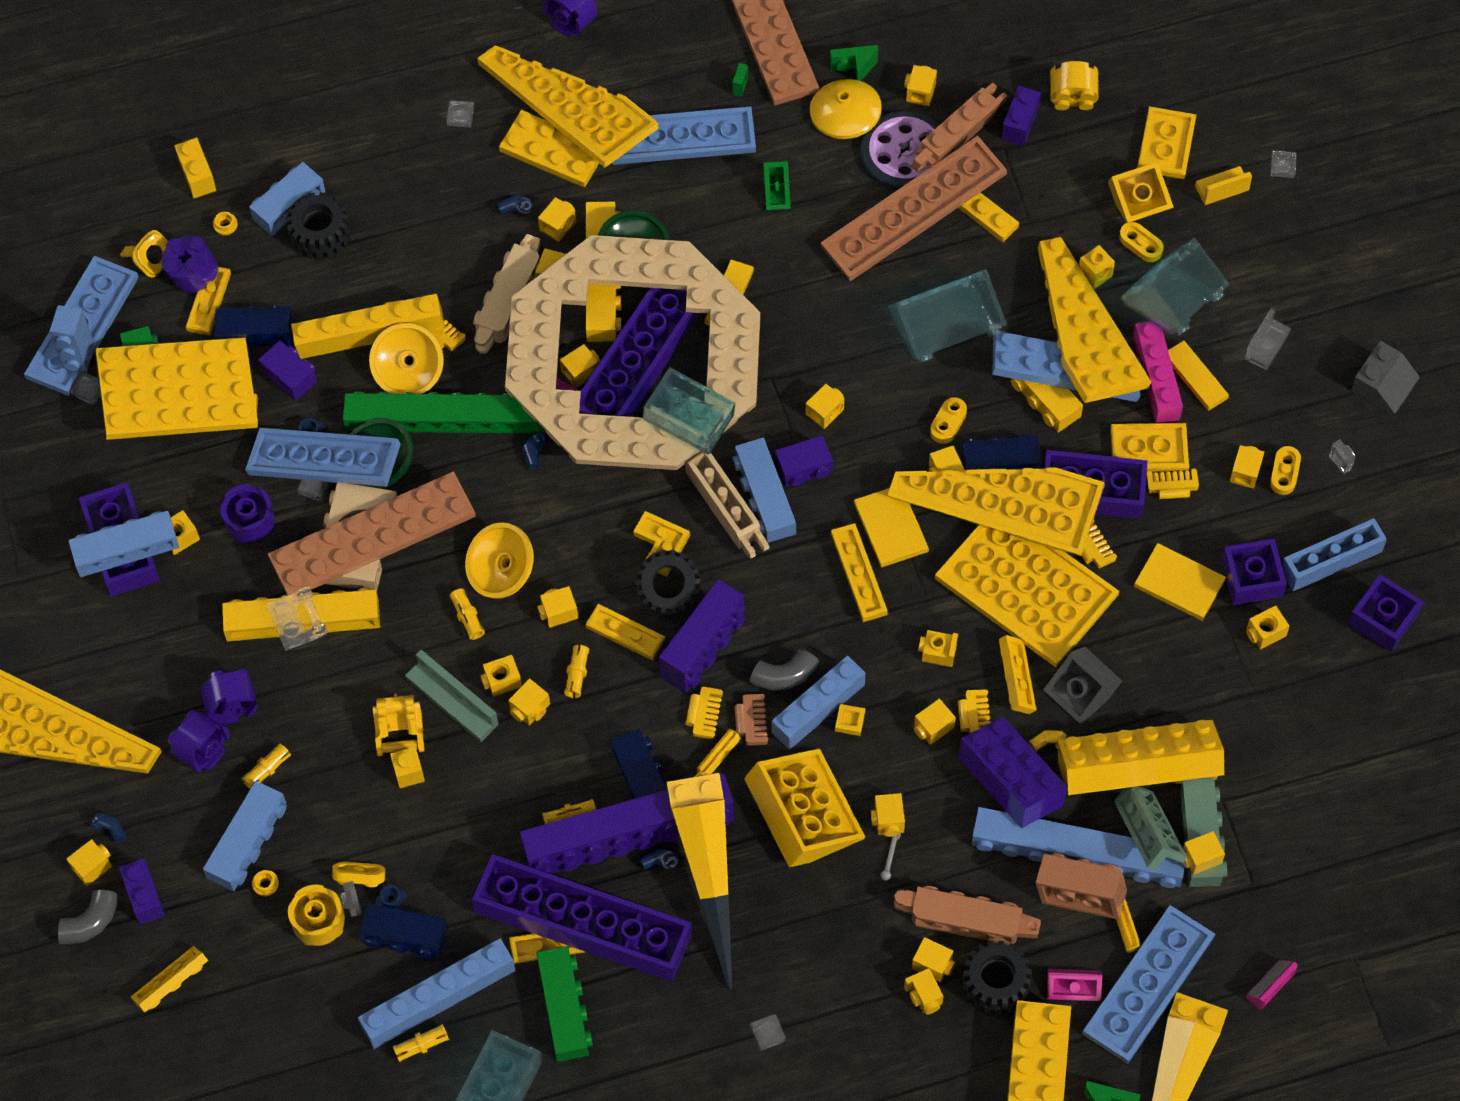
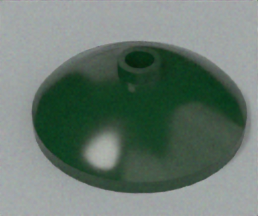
(634, 225)
(390, 429)

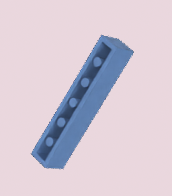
(437, 993)

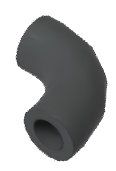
(786, 675)
(92, 921)

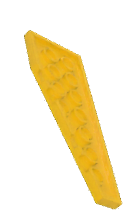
(587, 115)
(1089, 340)
(1027, 502)
(52, 729)

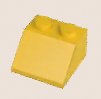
(1140, 192)

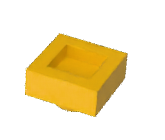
(850, 720)

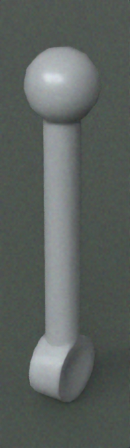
(885, 875)

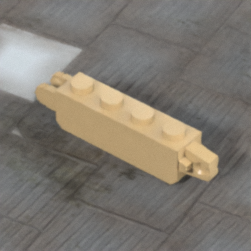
(518, 270)
(725, 502)

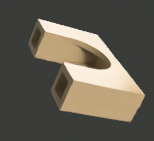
(345, 503)

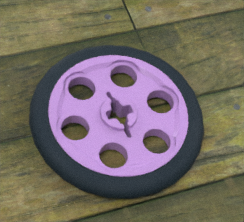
(889, 125)

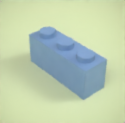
(272, 208)
(72, 338)

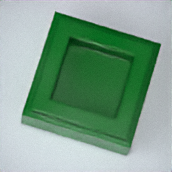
(740, 80)

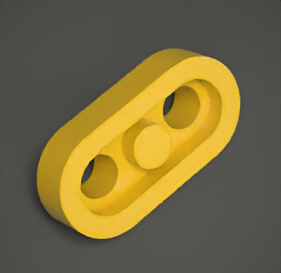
(1143, 241)
(949, 419)
(1285, 472)
(360, 873)

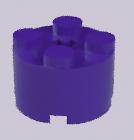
(570, 16)
(189, 263)
(247, 513)
(228, 696)
(198, 741)

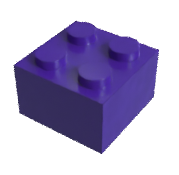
(1253, 572)
(1385, 613)

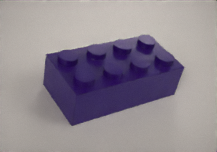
(1122, 477)
(113, 508)
(702, 637)
(1012, 772)

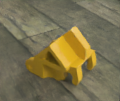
(398, 714)

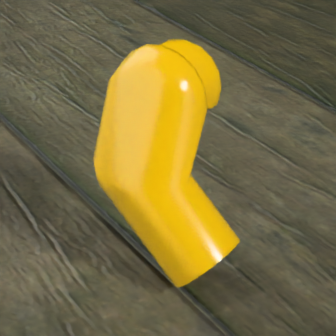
(1045, 738)

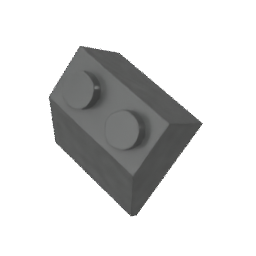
(1385, 378)
(1082, 684)

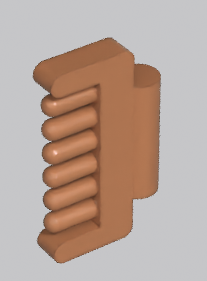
(745, 719)

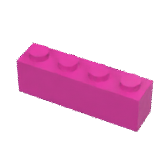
(1156, 362)

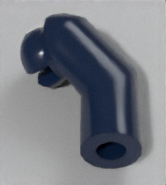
(516, 203)
(532, 448)
(109, 822)
(660, 857)

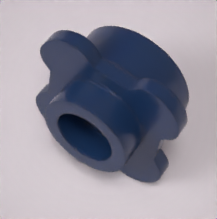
(309, 423)
(391, 890)

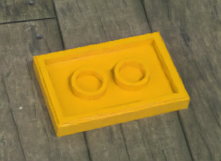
(1167, 141)
(1159, 443)
(890, 528)
(1180, 582)

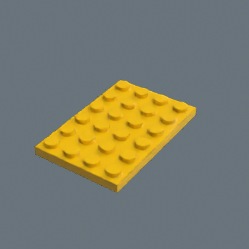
(176, 388)
(1028, 590)

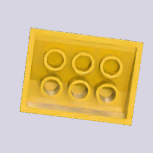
(803, 806)

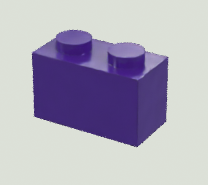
(1021, 116)
(288, 370)
(804, 461)
(142, 891)

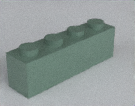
(1200, 818)

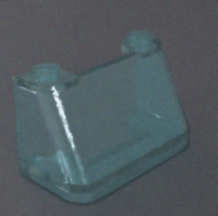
(1176, 288)
(948, 315)

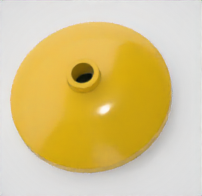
(845, 109)
(390, 354)
(489, 556)

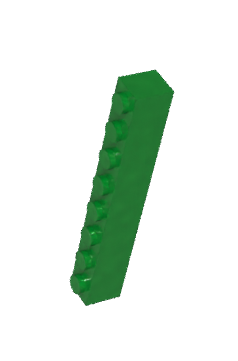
(441, 412)

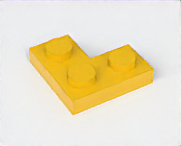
(662, 535)

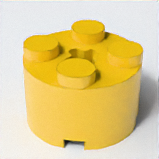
(1074, 85)
(319, 929)

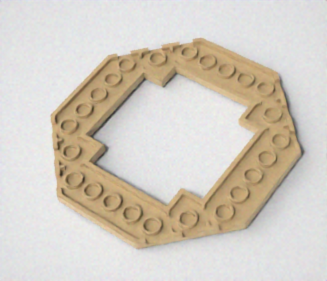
(633, 263)

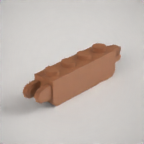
(958, 128)
(966, 915)

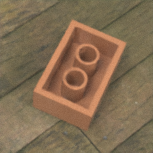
(1081, 885)

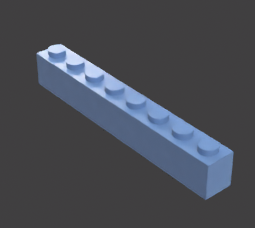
(1000, 832)

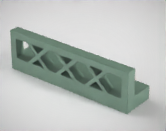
(452, 697)
(1149, 826)

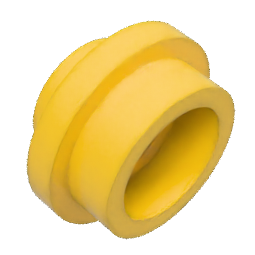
(222, 218)
(262, 876)

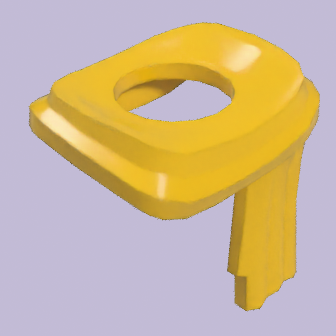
(139, 251)

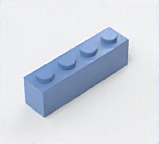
(765, 490)
(123, 543)
(1333, 554)
(818, 702)
(245, 836)

